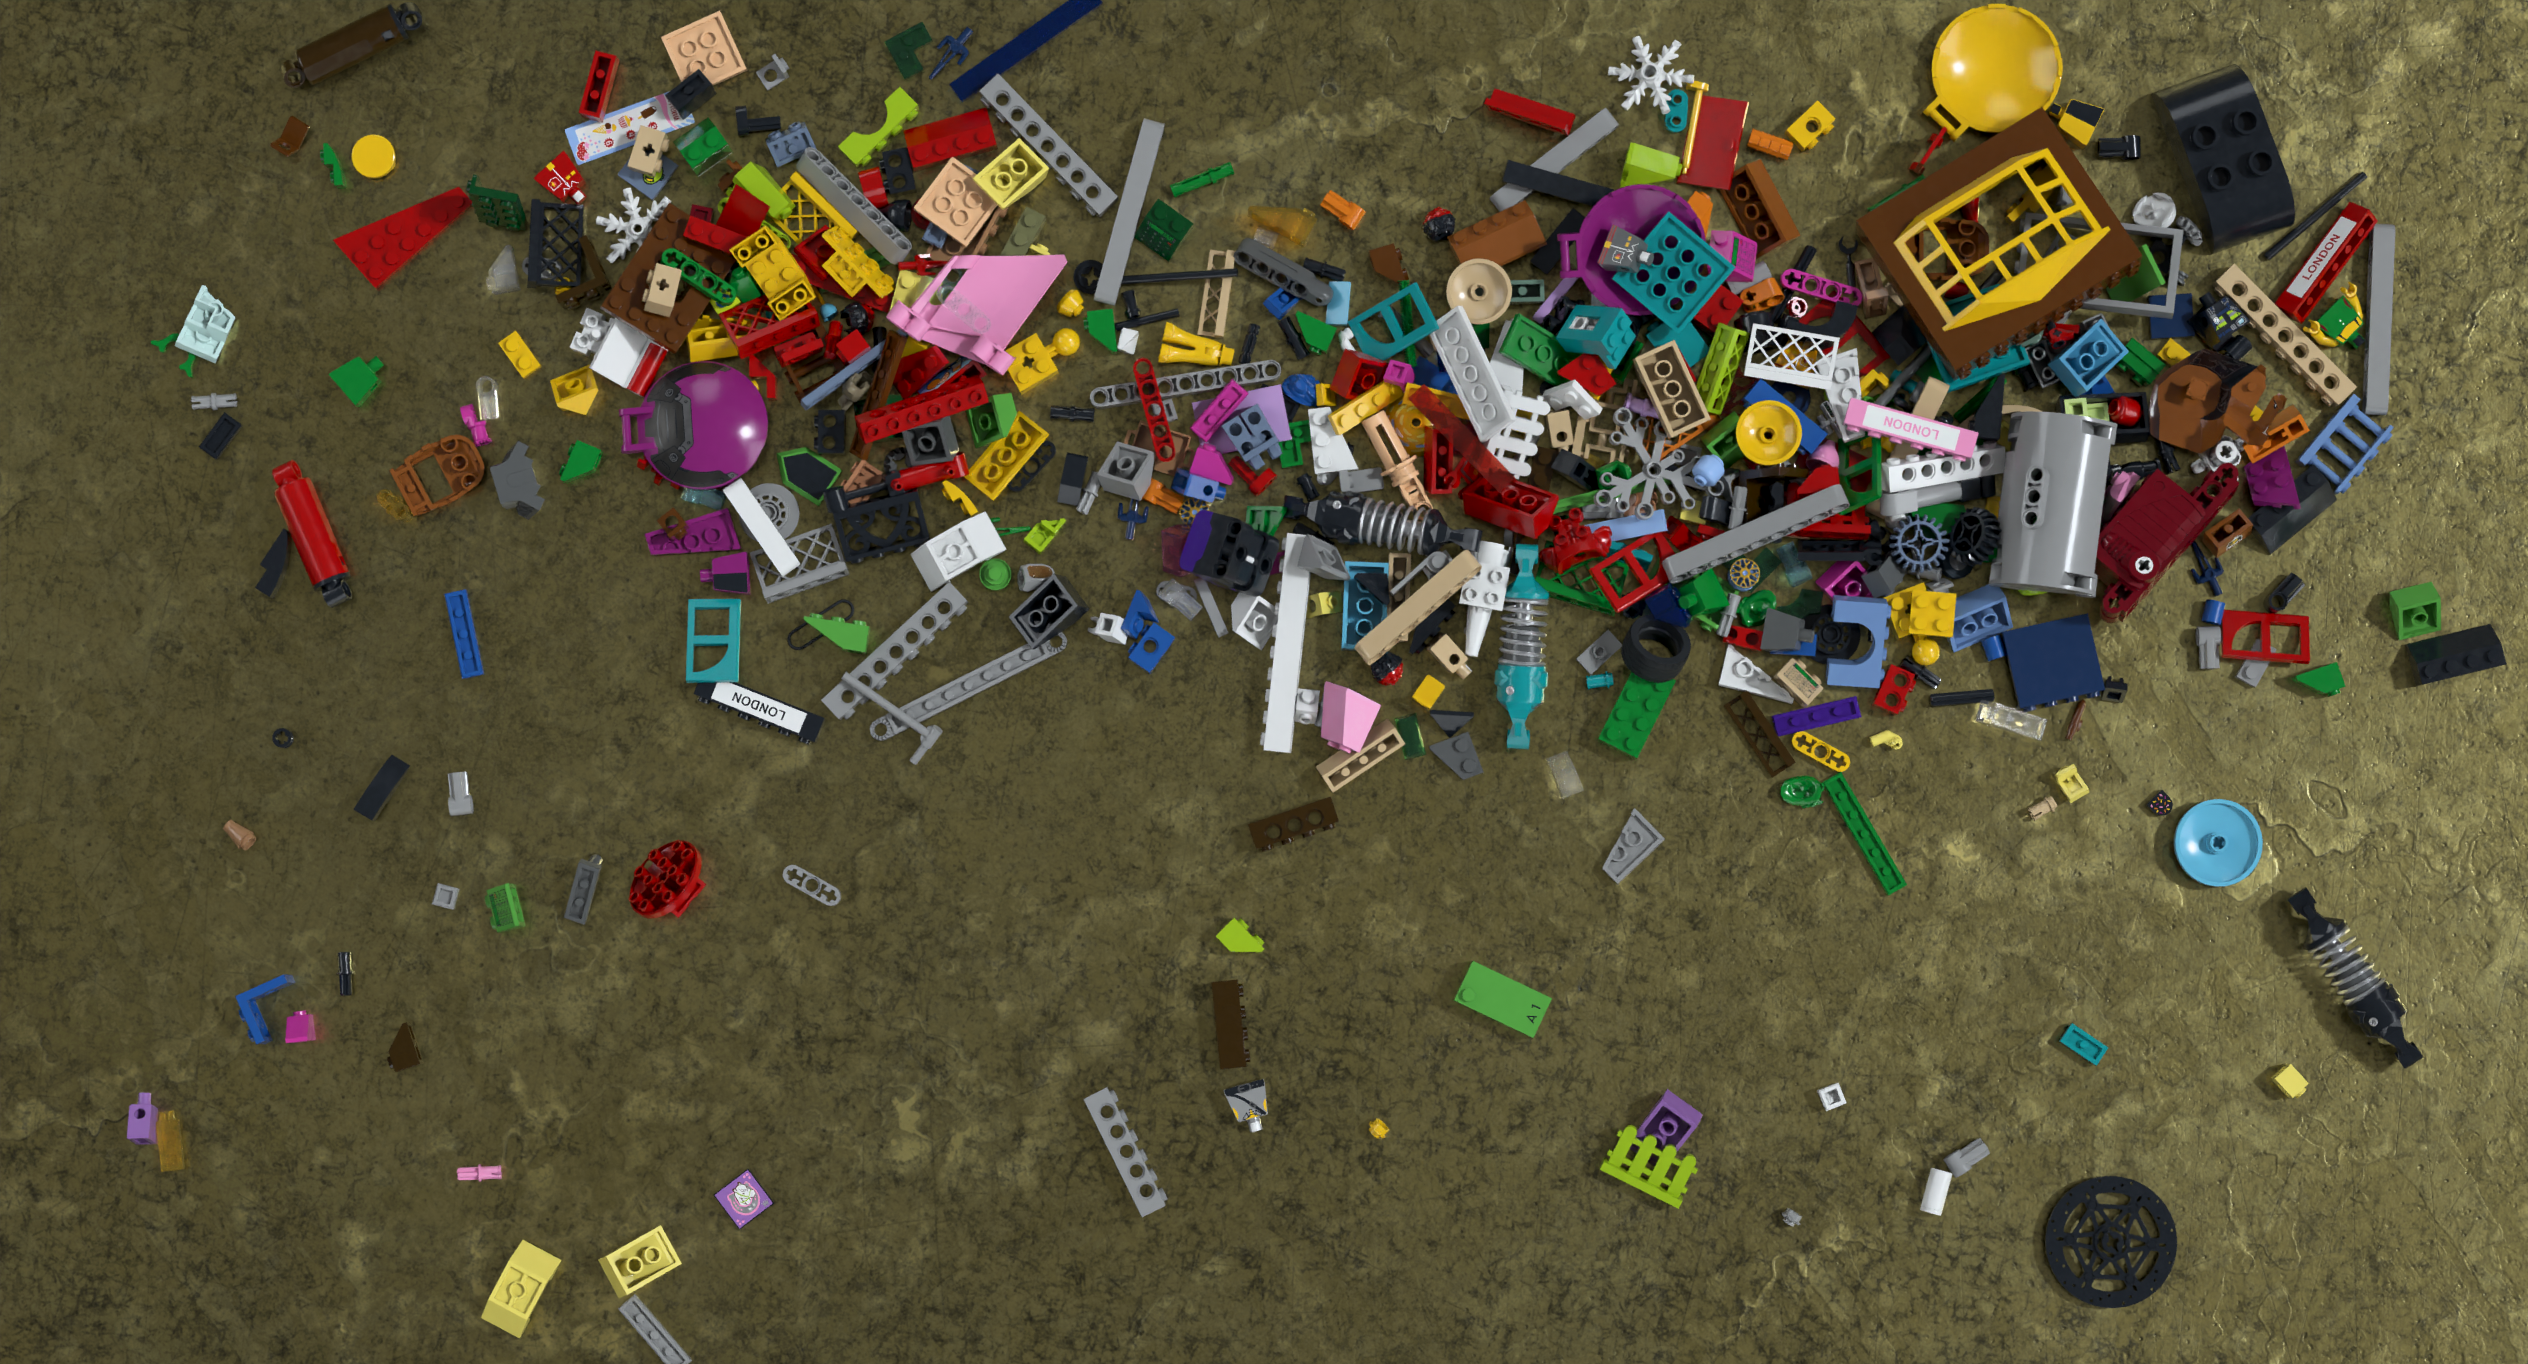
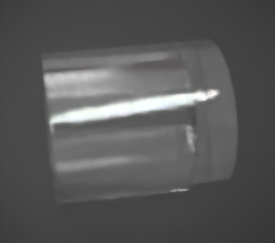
(1266, 237)

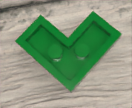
(1291, 448)

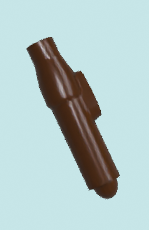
(2076, 722)

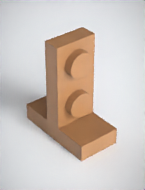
(1871, 287)

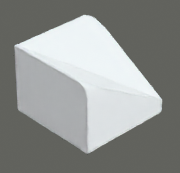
(1127, 341)
(1831, 1096)

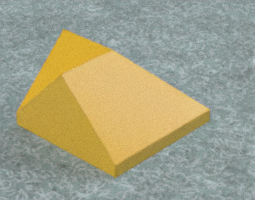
(575, 390)

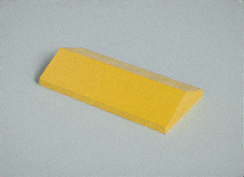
(1006, 456)

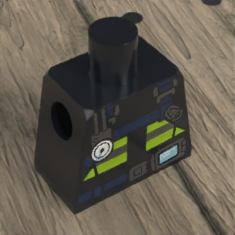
(2219, 318)

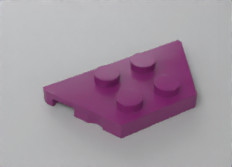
(2272, 481)

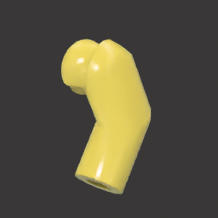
(1887, 737)

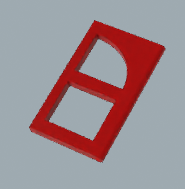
(1824, 309)
(1647, 585)
(2236, 620)

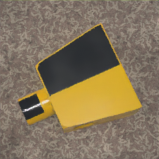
(2076, 121)

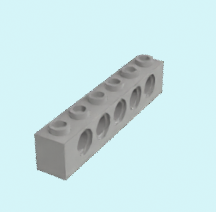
(1144, 1204)

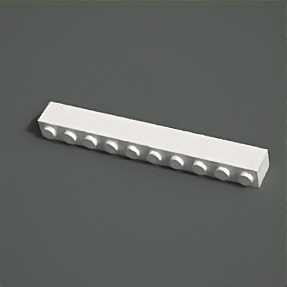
(1287, 648)

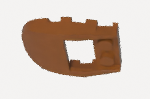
(1966, 239)
(457, 460)

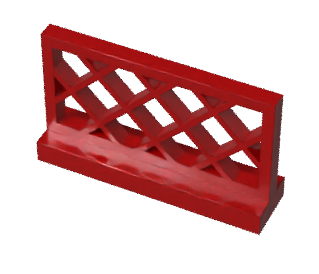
(773, 334)

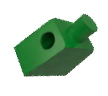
(358, 378)
(1703, 594)

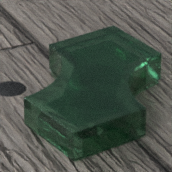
(1806, 604)

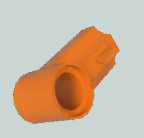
(1347, 212)
(1164, 497)

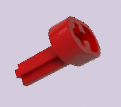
(1256, 483)

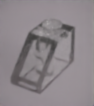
(503, 273)
(1565, 775)

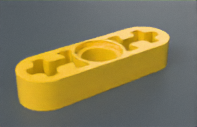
(1832, 764)

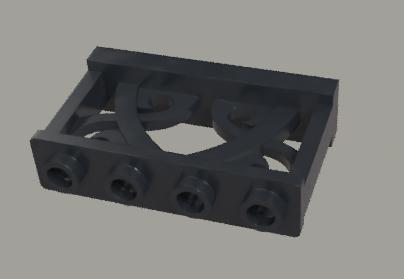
(883, 503)

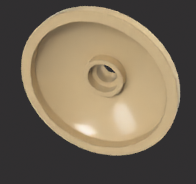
(1484, 275)

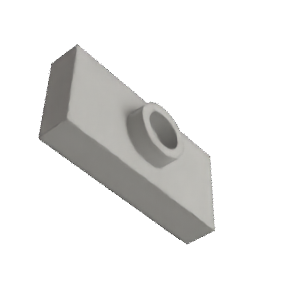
(1599, 652)

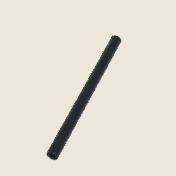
(2315, 215)
(1179, 276)

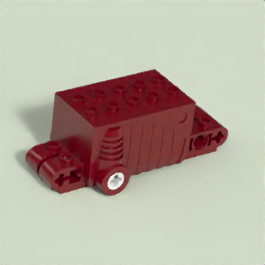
(2153, 534)

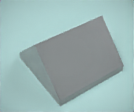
(1322, 559)

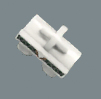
(1826, 408)

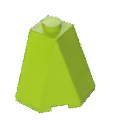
(1649, 166)
(761, 184)

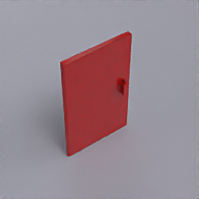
(1717, 127)

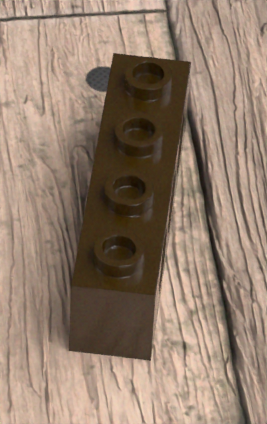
(1323, 807)

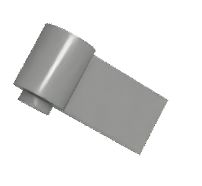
(1433, 563)

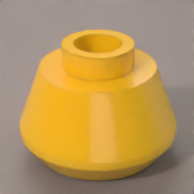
(1071, 304)

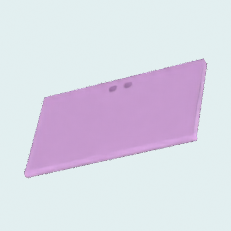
(1273, 407)

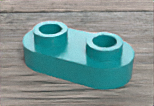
(1677, 110)

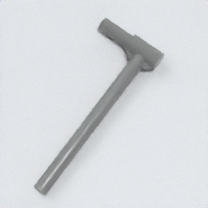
(928, 735)

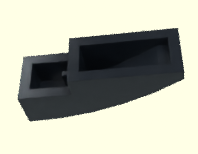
(1550, 254)
(276, 563)
(382, 788)

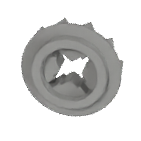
(2190, 230)

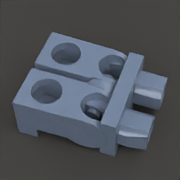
(1254, 443)

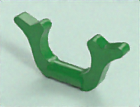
(162, 344)

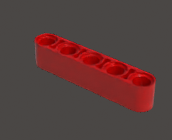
(1154, 420)

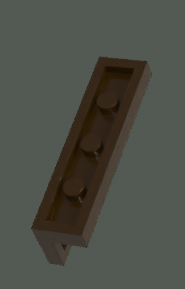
(1766, 729)

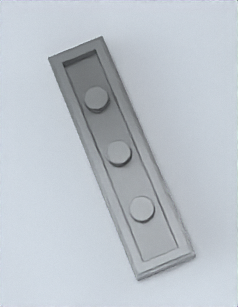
(653, 1332)

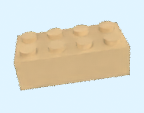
(1671, 389)

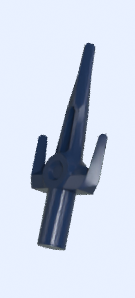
(955, 46)
(1132, 517)
(2209, 574)

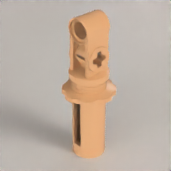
(1402, 474)

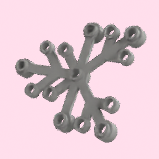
(1677, 477)

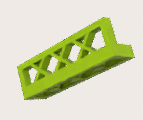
(1717, 366)

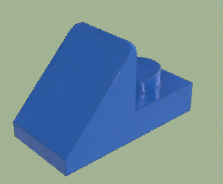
(1280, 303)
(1138, 612)

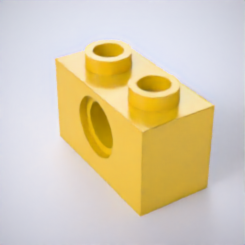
(1817, 115)

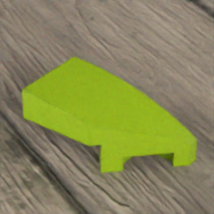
(1043, 534)

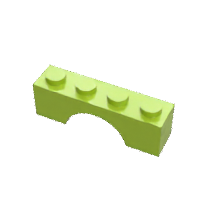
(860, 147)

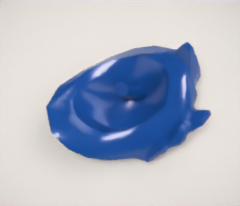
(1301, 389)

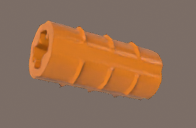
(1770, 144)

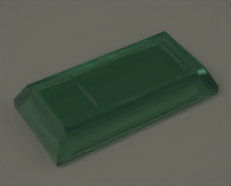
(1410, 733)

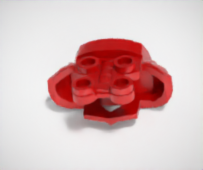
(1574, 540)

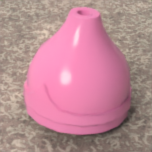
(1823, 455)

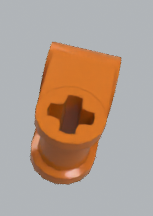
(1762, 295)

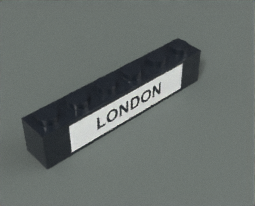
(763, 708)

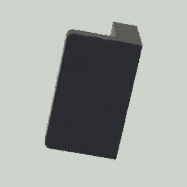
(691, 94)

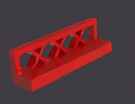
(1530, 111)

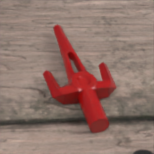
(920, 265)

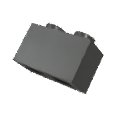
(1884, 577)

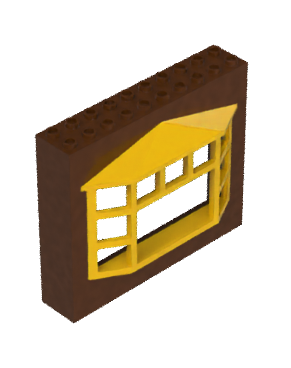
(2024, 300)

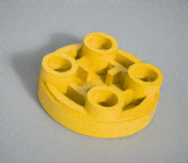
(373, 156)

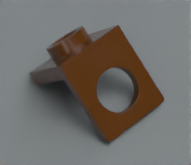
(291, 137)
(677, 532)

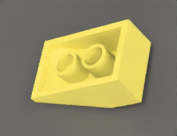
(1012, 174)
(911, 286)
(639, 1261)

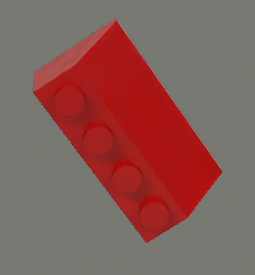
(950, 137)
(1518, 508)

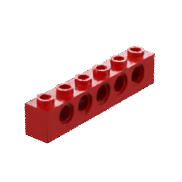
(921, 409)

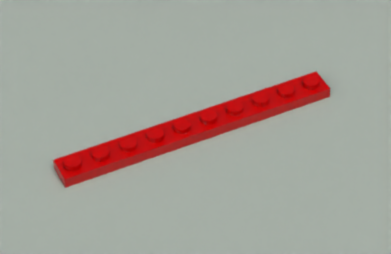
(725, 239)

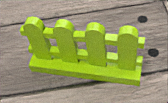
(1656, 1176)

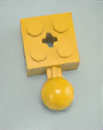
(1064, 343)
(1925, 650)

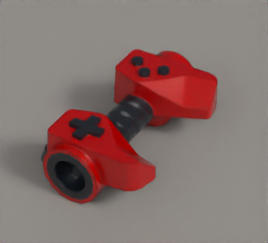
(2057, 337)

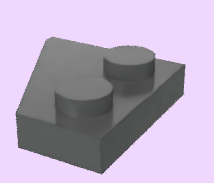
(1459, 755)

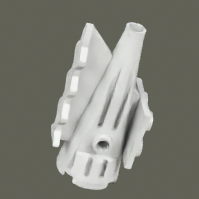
(1485, 592)

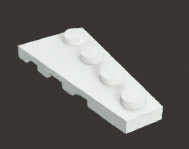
(1844, 386)

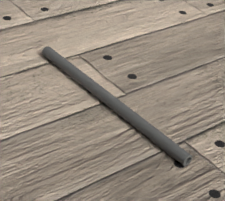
(1923, 356)

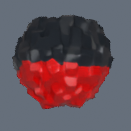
(1439, 224)
(859, 318)
(1387, 669)

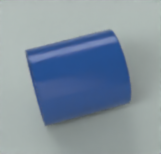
(2213, 612)
(1994, 647)

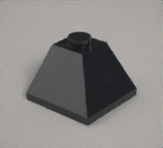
(1899, 335)

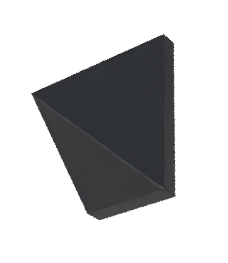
(1375, 584)
(1450, 721)

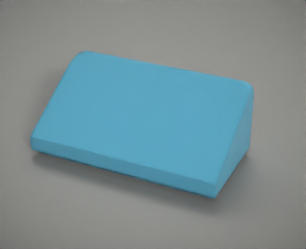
(1339, 306)

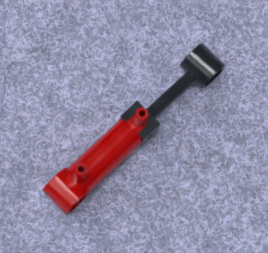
(899, 481)

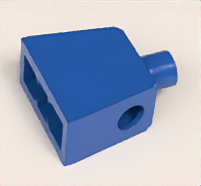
(1197, 486)

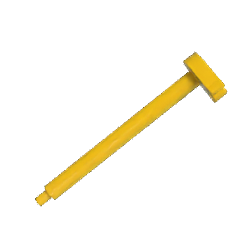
(1699, 88)

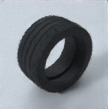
(1651, 666)

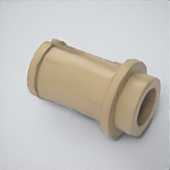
(2042, 808)

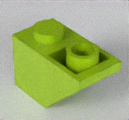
(1238, 939)

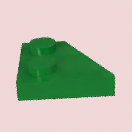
(1265, 517)

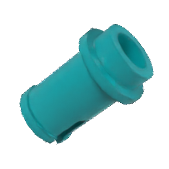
(1909, 386)
(1599, 680)

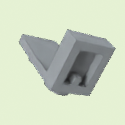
(1361, 480)

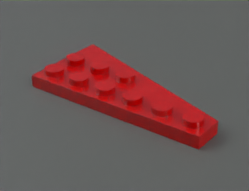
(394, 240)

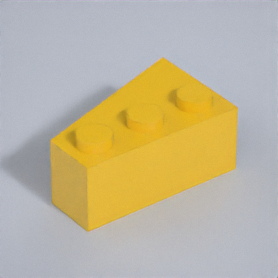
(710, 339)

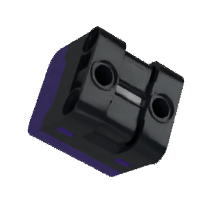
(1229, 553)

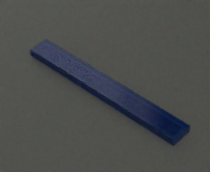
(1022, 46)

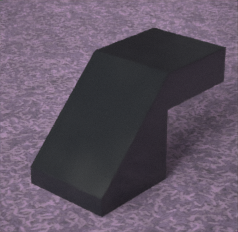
(1072, 479)

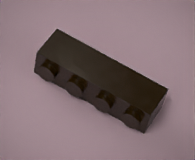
(1229, 1024)

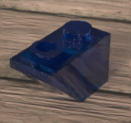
(1666, 607)

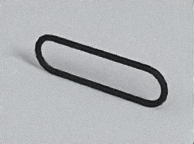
(819, 636)

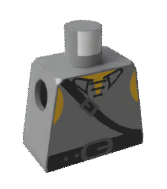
(1248, 1103)

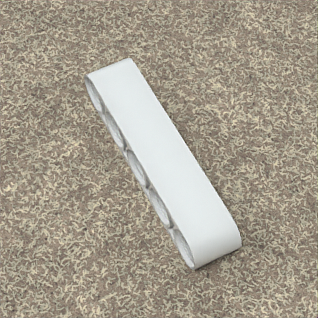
(761, 526)

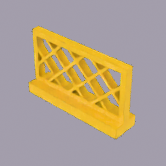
(819, 202)

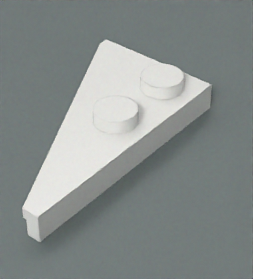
(1742, 675)

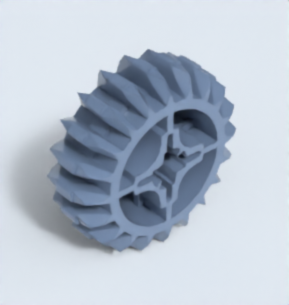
(1919, 554)

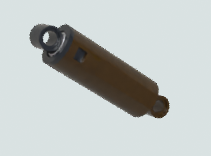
(351, 44)

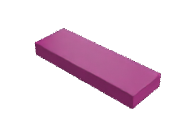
(1219, 410)

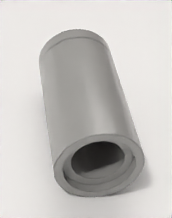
(1760, 273)

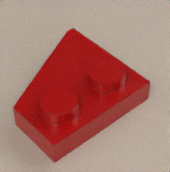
(1589, 373)

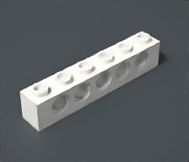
(1892, 480)

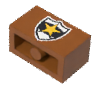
(2227, 533)

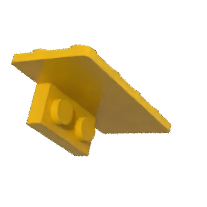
(853, 267)

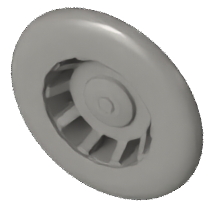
(773, 509)

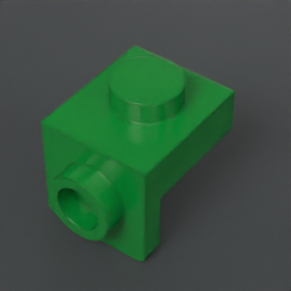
(1617, 469)

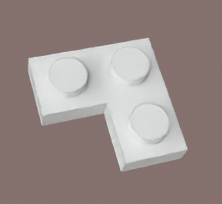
(1572, 395)

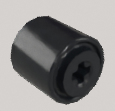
(1746, 322)

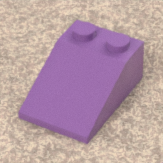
(1669, 1122)

